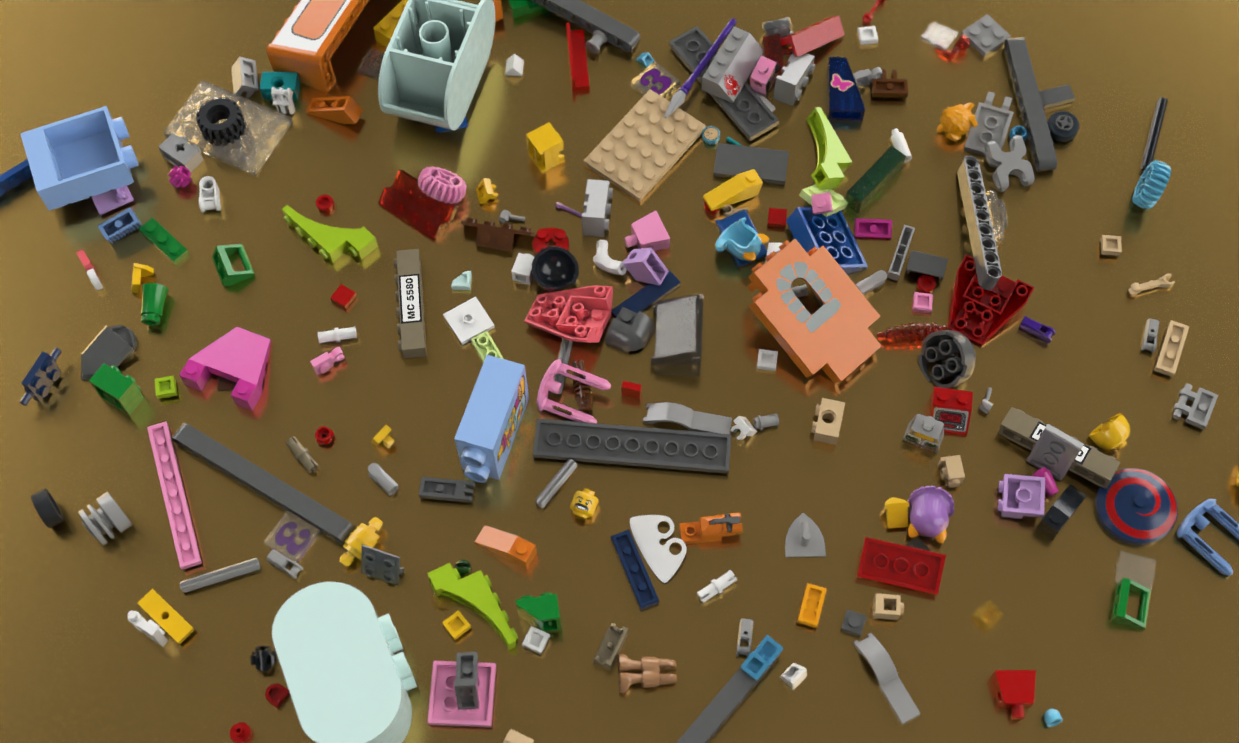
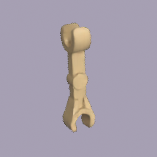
(1161, 282)

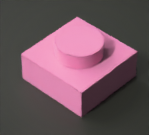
(822, 203)

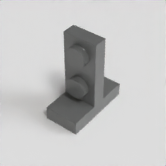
(466, 680)

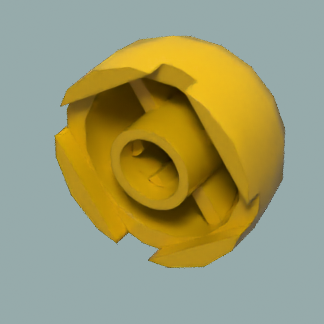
(1112, 433)

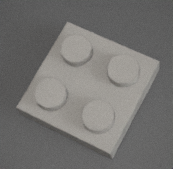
(986, 35)

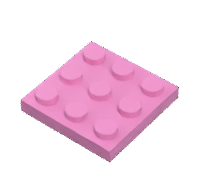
(443, 703)

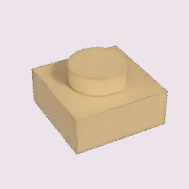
(1111, 245)

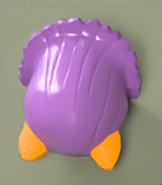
(930, 512)

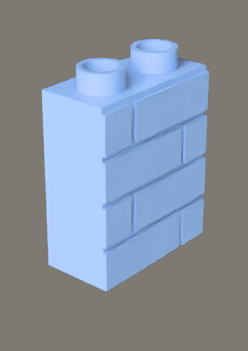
(79, 157)

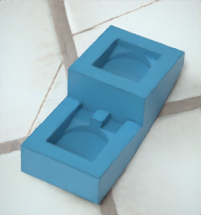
(762, 657)

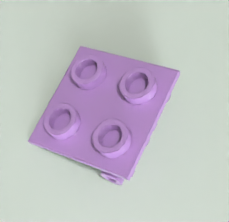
(112, 199)

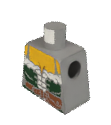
(925, 433)

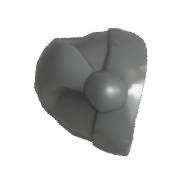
(781, 26)

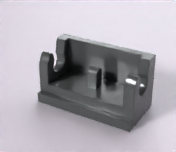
(927, 264)

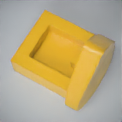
(139, 271)
(896, 512)

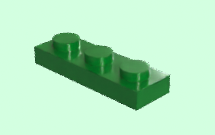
(164, 241)

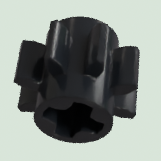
(263, 658)

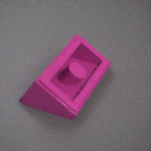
(872, 228)

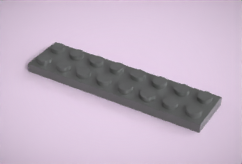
(748, 109)

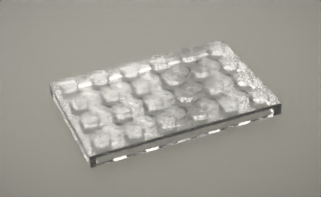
(259, 139)

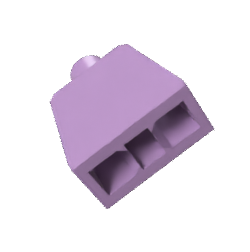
(646, 266)

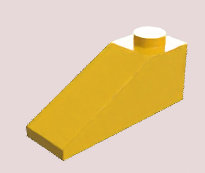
(734, 190)

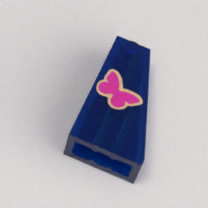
(842, 92)

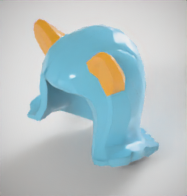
(741, 241)

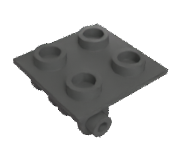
(380, 564)

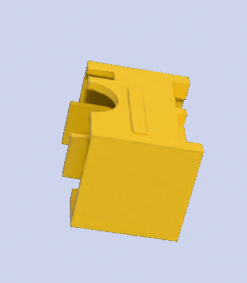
(544, 147)

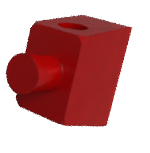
(1015, 690)

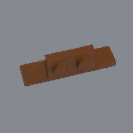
(495, 236)

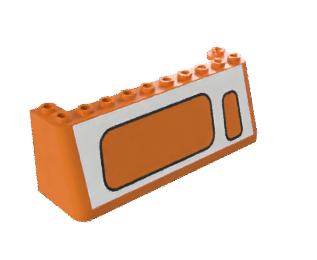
(312, 38)

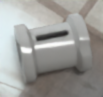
(596, 41)

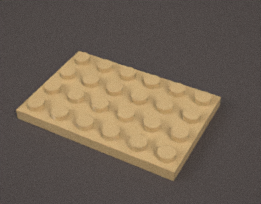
(644, 145)

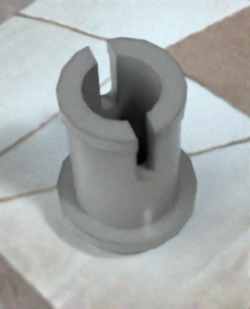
(766, 421)

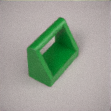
(223, 265)
(1120, 604)

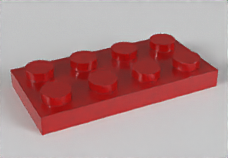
(901, 565)

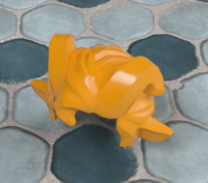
(957, 121)

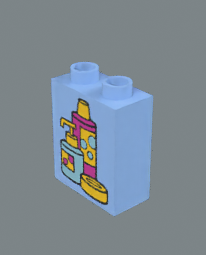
(492, 418)

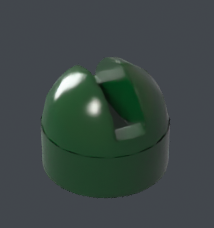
(463, 571)

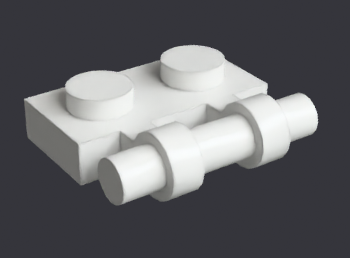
(148, 628)

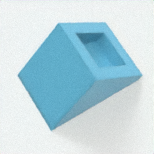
(645, 59)

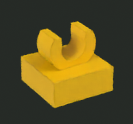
(485, 191)
(383, 437)

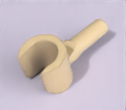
(732, 211)

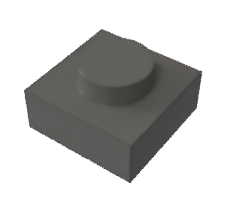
(853, 623)

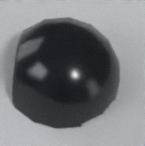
(554, 269)

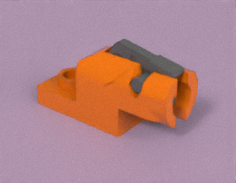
(711, 528)

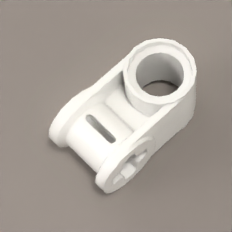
(209, 198)

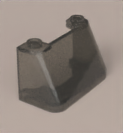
(678, 336)

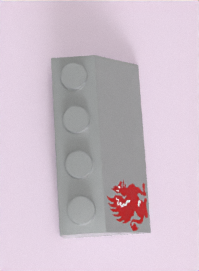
(732, 65)

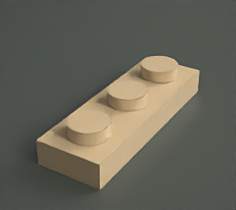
(1171, 348)

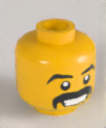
(584, 503)

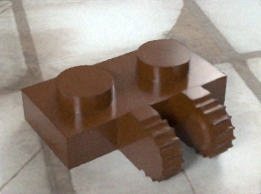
(889, 87)

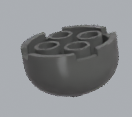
(954, 352)

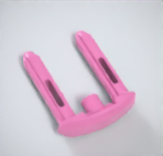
(548, 384)

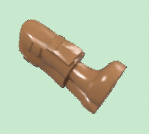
(650, 669)

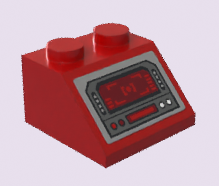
(952, 408)

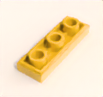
(158, 609)

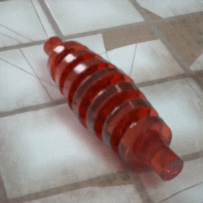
(910, 332)

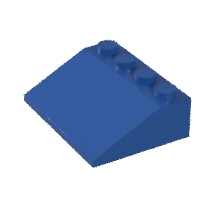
(829, 231)

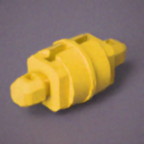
(361, 535)

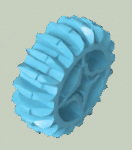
(1151, 184)

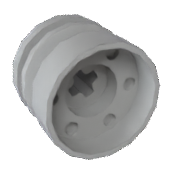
(104, 518)

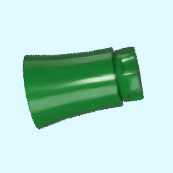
(153, 303)

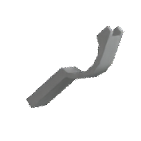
(686, 417)
(888, 679)

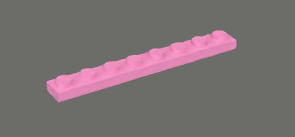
(174, 496)

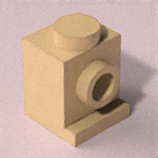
(951, 470)
(887, 600)

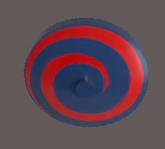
(1136, 507)

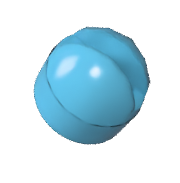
(1052, 718)

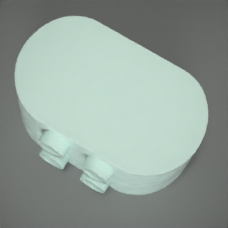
(436, 60)
(343, 666)

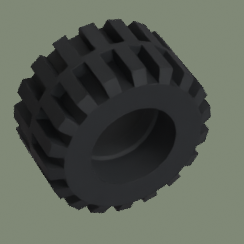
(217, 110)

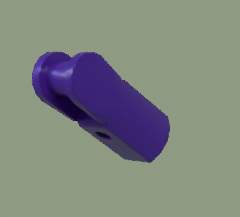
(1033, 327)

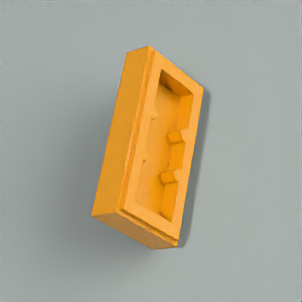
(811, 605)

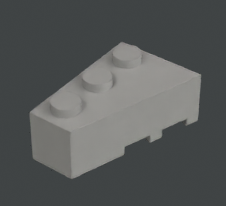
(794, 77)
(596, 208)

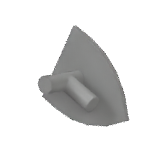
(804, 539)

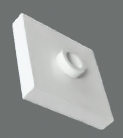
(468, 320)

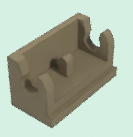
(610, 647)

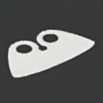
(657, 555)

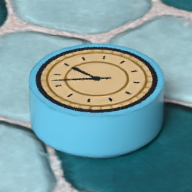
(711, 135)

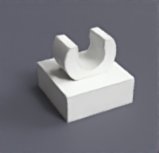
(744, 426)

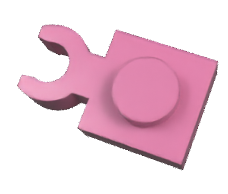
(325, 361)

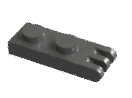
(446, 489)

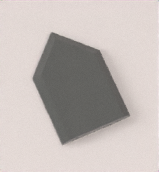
(104, 348)

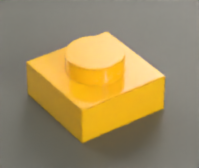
(456, 625)

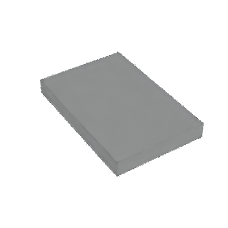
(1054, 451)

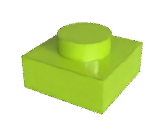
(165, 387)

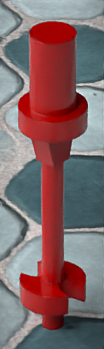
(867, 17)

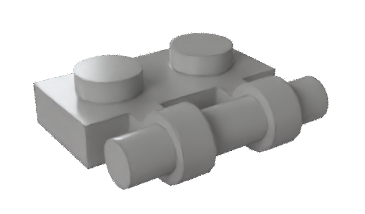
(1201, 408)

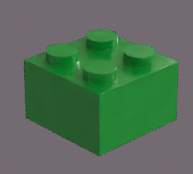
(117, 388)

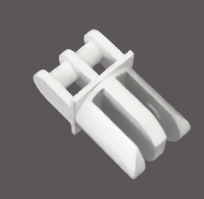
(283, 100)

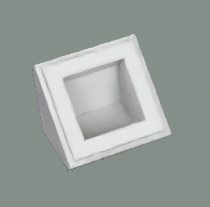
(514, 66)
(794, 675)

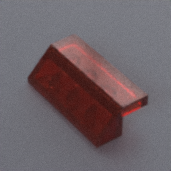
(416, 207)

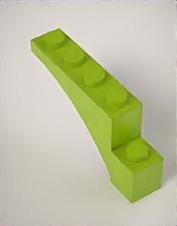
(832, 156)
(331, 240)
(475, 594)

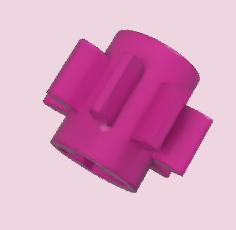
(180, 176)

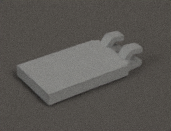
(992, 125)

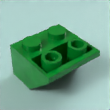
(540, 611)

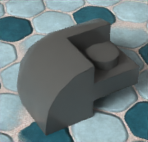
(630, 331)

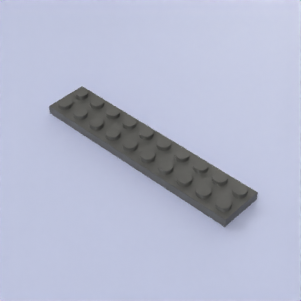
(632, 446)

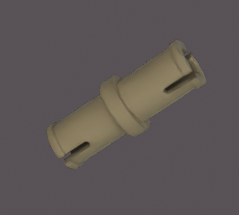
(302, 454)

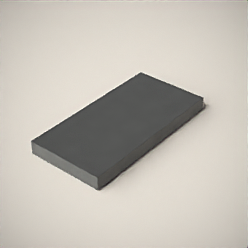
(736, 159)

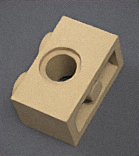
(829, 410)

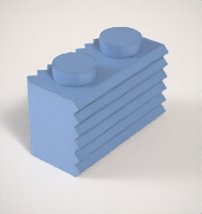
(120, 225)

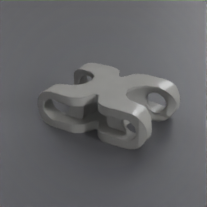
(1009, 163)

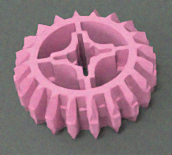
(442, 184)

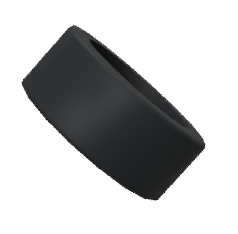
(47, 508)

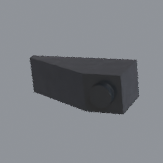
(1061, 511)

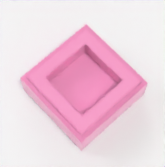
(922, 302)

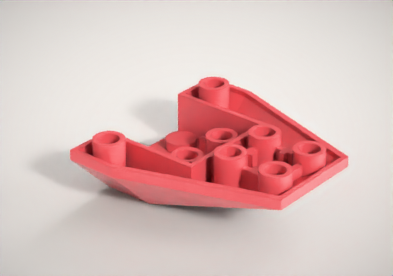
(573, 313)

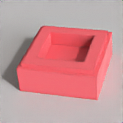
(85, 260)

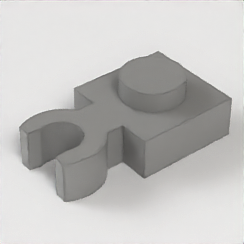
(864, 77)

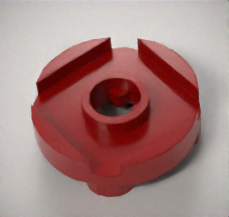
(548, 235)

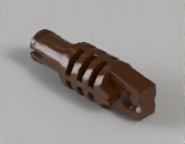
(582, 391)

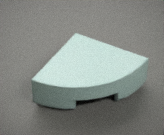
(462, 282)

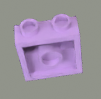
(1021, 496)

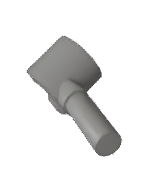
(506, 215)
(986, 405)

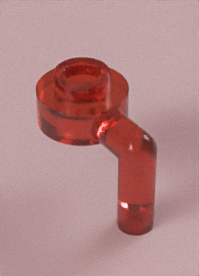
(961, 44)

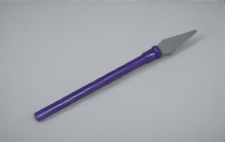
(679, 97)

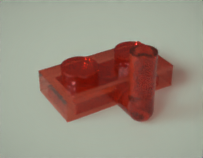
(774, 50)

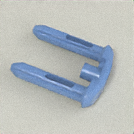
(1196, 517)

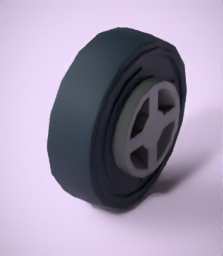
(1063, 126)

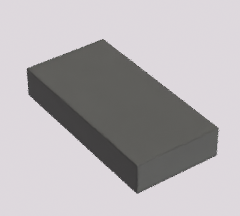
(1056, 96)

